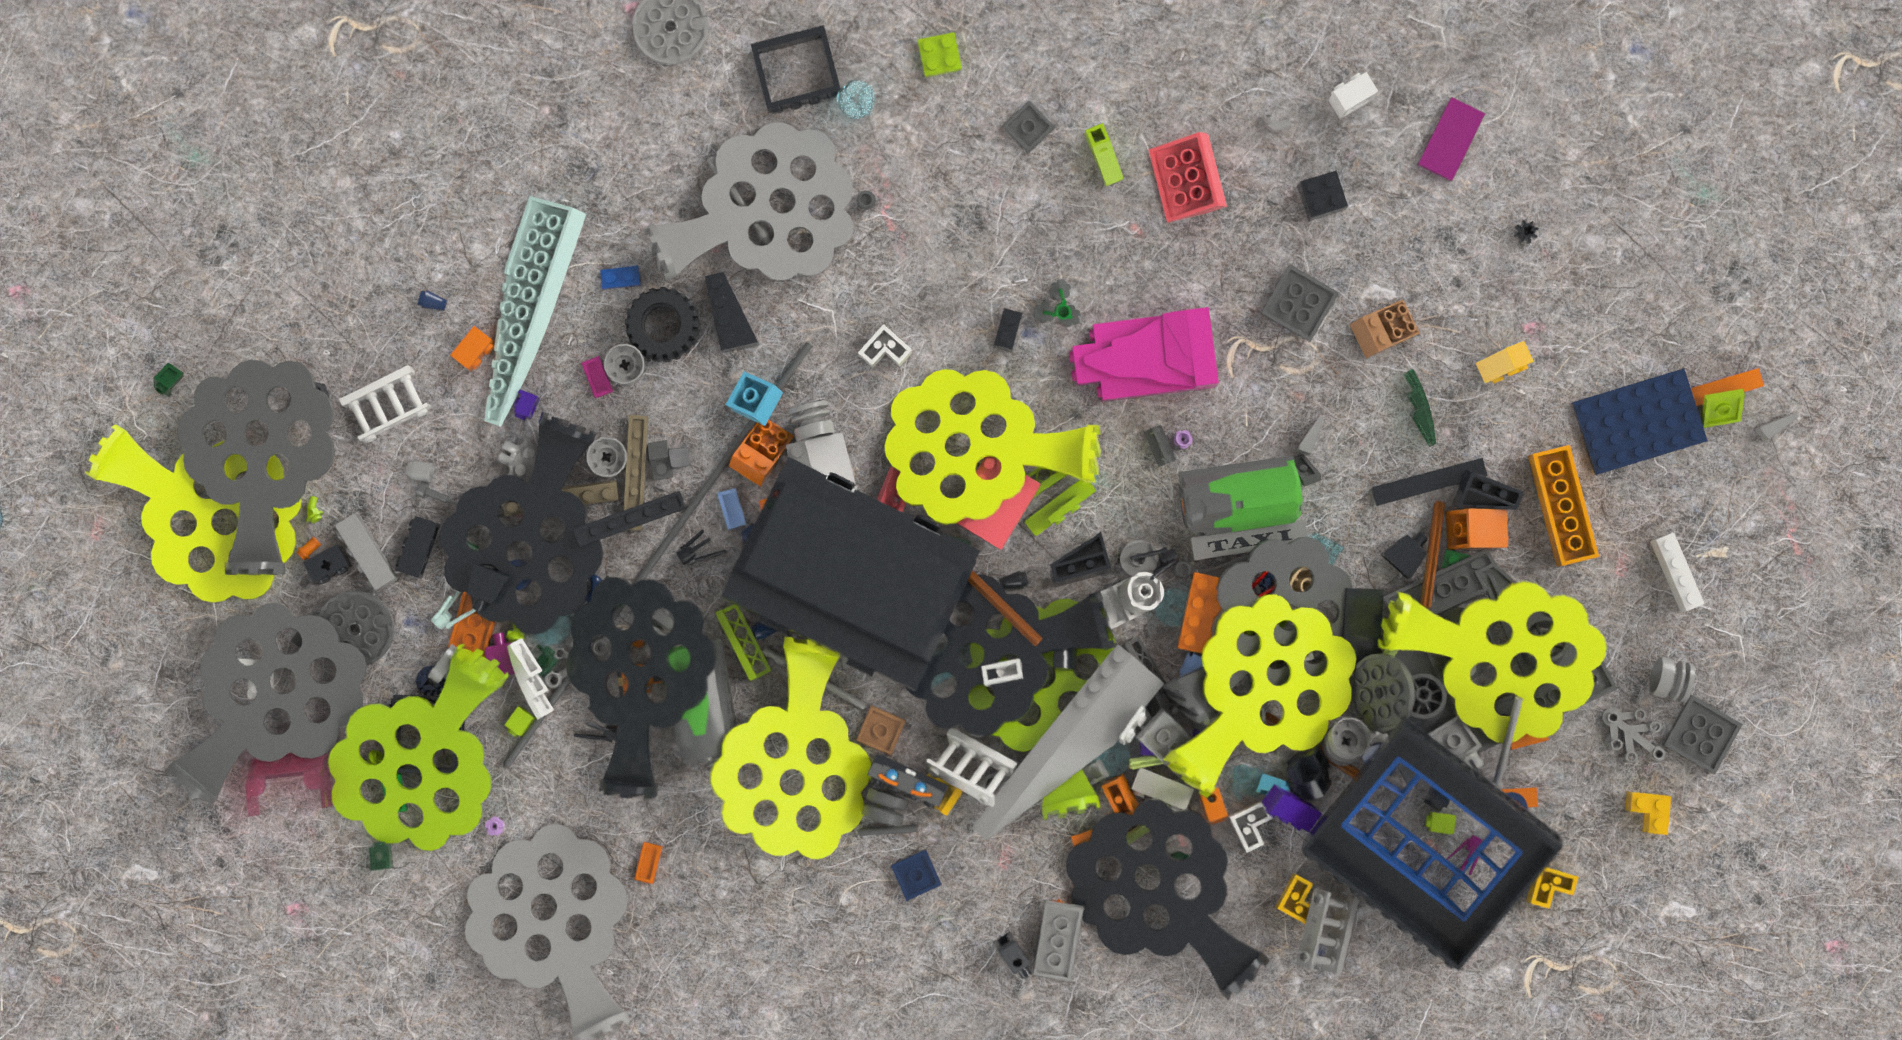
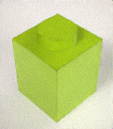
(519, 721)
(1440, 823)

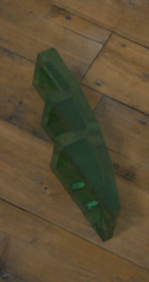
(1422, 416)

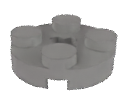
(1138, 547)

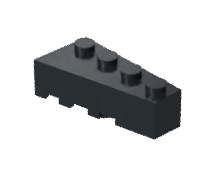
(730, 321)

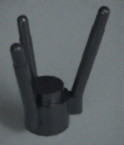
(688, 553)
(1167, 559)
(610, 732)

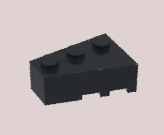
(1483, 492)
(1082, 563)

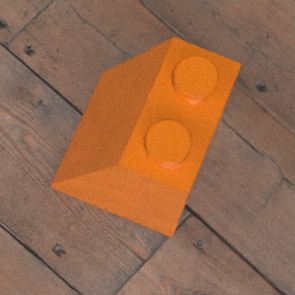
(1477, 529)

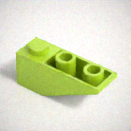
(1103, 154)

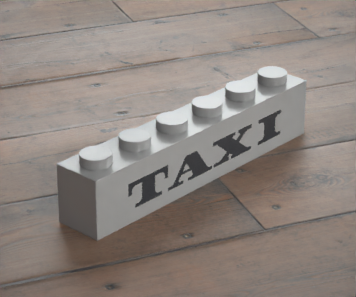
(1242, 541)

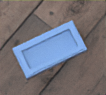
(732, 508)

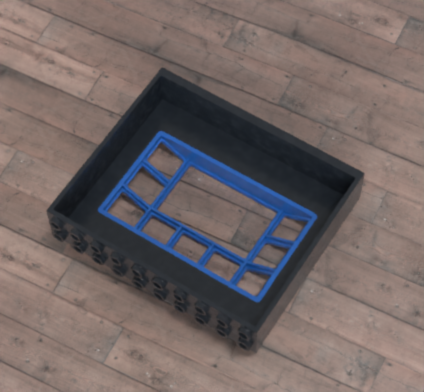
(1405, 893)

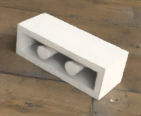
(1161, 788)

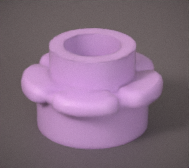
(1183, 434)
(499, 826)

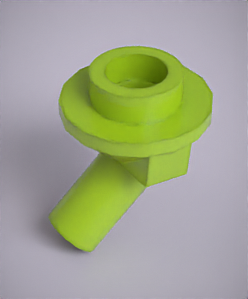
(314, 515)
(514, 634)
(374, 757)

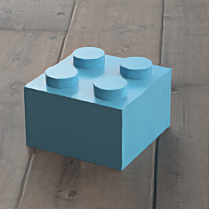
(754, 398)

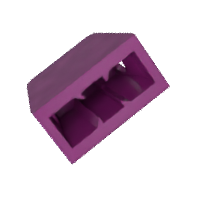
(500, 653)

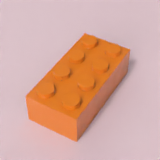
(1199, 613)

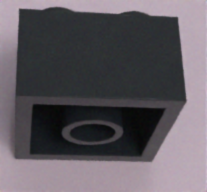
(1322, 195)

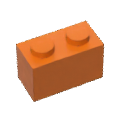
(473, 349)
(1120, 795)

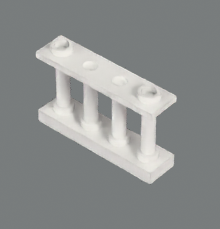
(369, 393)
(972, 749)

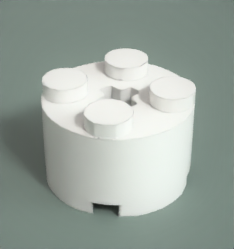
(1131, 591)

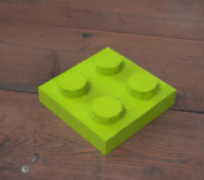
(939, 54)
(1722, 408)

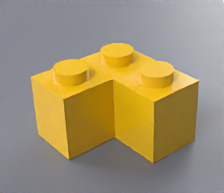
(1507, 361)
(1655, 810)
(1550, 880)
(1293, 898)

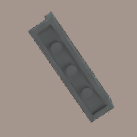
(1157, 701)

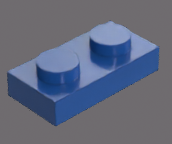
(620, 277)

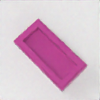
(597, 377)

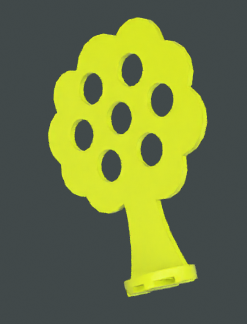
(1066, 452)
(128, 465)
(1417, 628)
(808, 674)
(1206, 754)

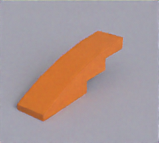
(1747, 381)

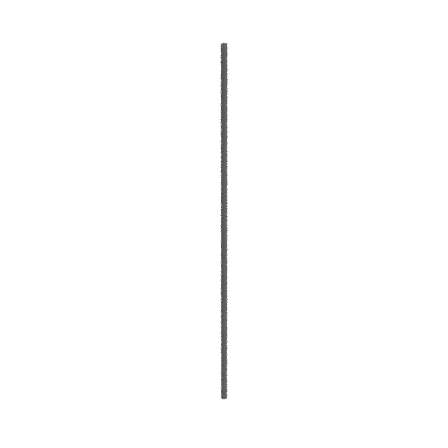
(664, 545)

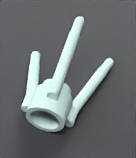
(442, 617)

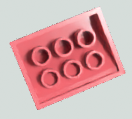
(1187, 177)
(1000, 525)

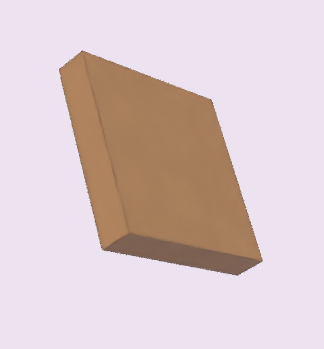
(881, 730)

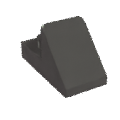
(660, 460)
(1307, 472)

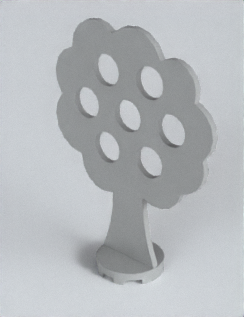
(686, 241)
(570, 960)

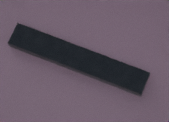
(1426, 482)
(628, 519)

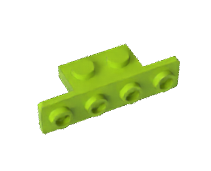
(1060, 506)

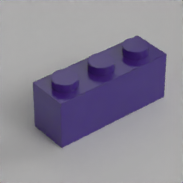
(1290, 808)

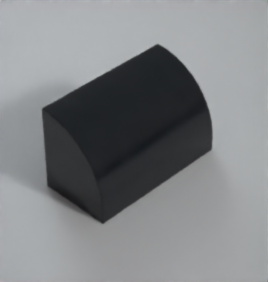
(1065, 659)

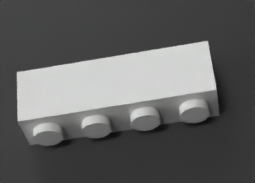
(1677, 572)

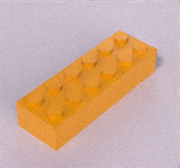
(1563, 506)

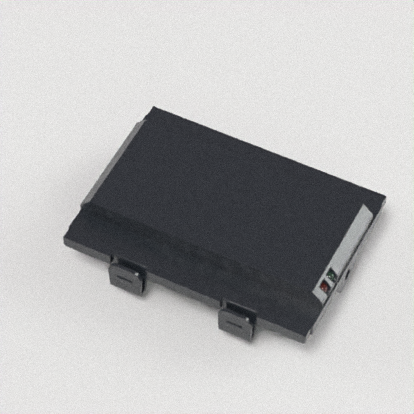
(850, 574)

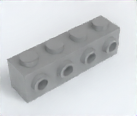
(366, 552)

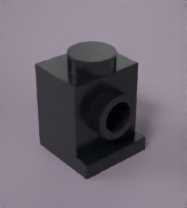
(1436, 799)

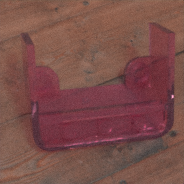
(314, 771)

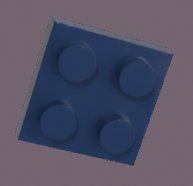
(916, 875)

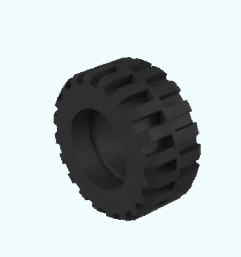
(644, 306)

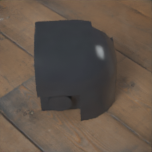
(1309, 773)

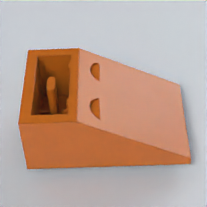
(760, 451)

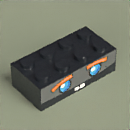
(908, 780)

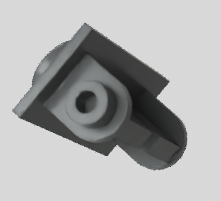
(1159, 445)

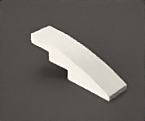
(527, 673)

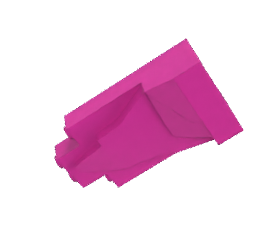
(1148, 356)

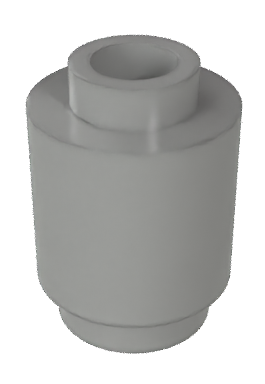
(421, 471)

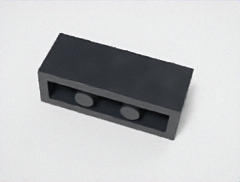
(417, 547)

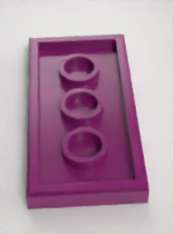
(1451, 139)

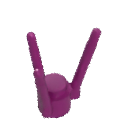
(1472, 844)

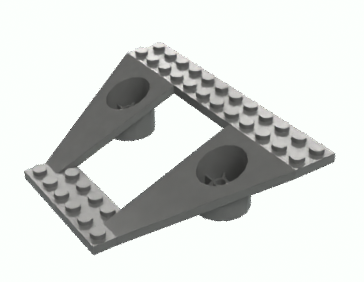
(1452, 588)

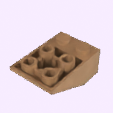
(1384, 328)

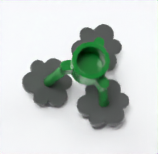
(1066, 313)

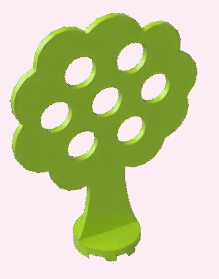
(467, 685)
(1076, 791)

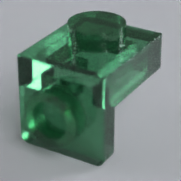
(546, 660)

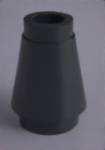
(1016, 580)

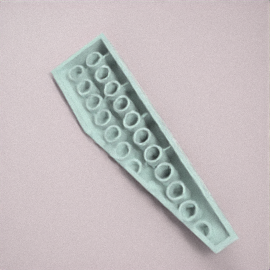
(530, 294)

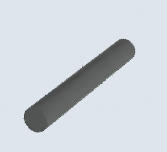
(887, 830)

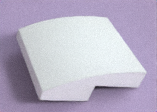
(1114, 608)

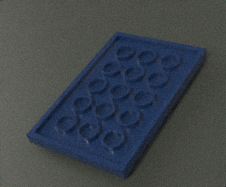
(1639, 421)

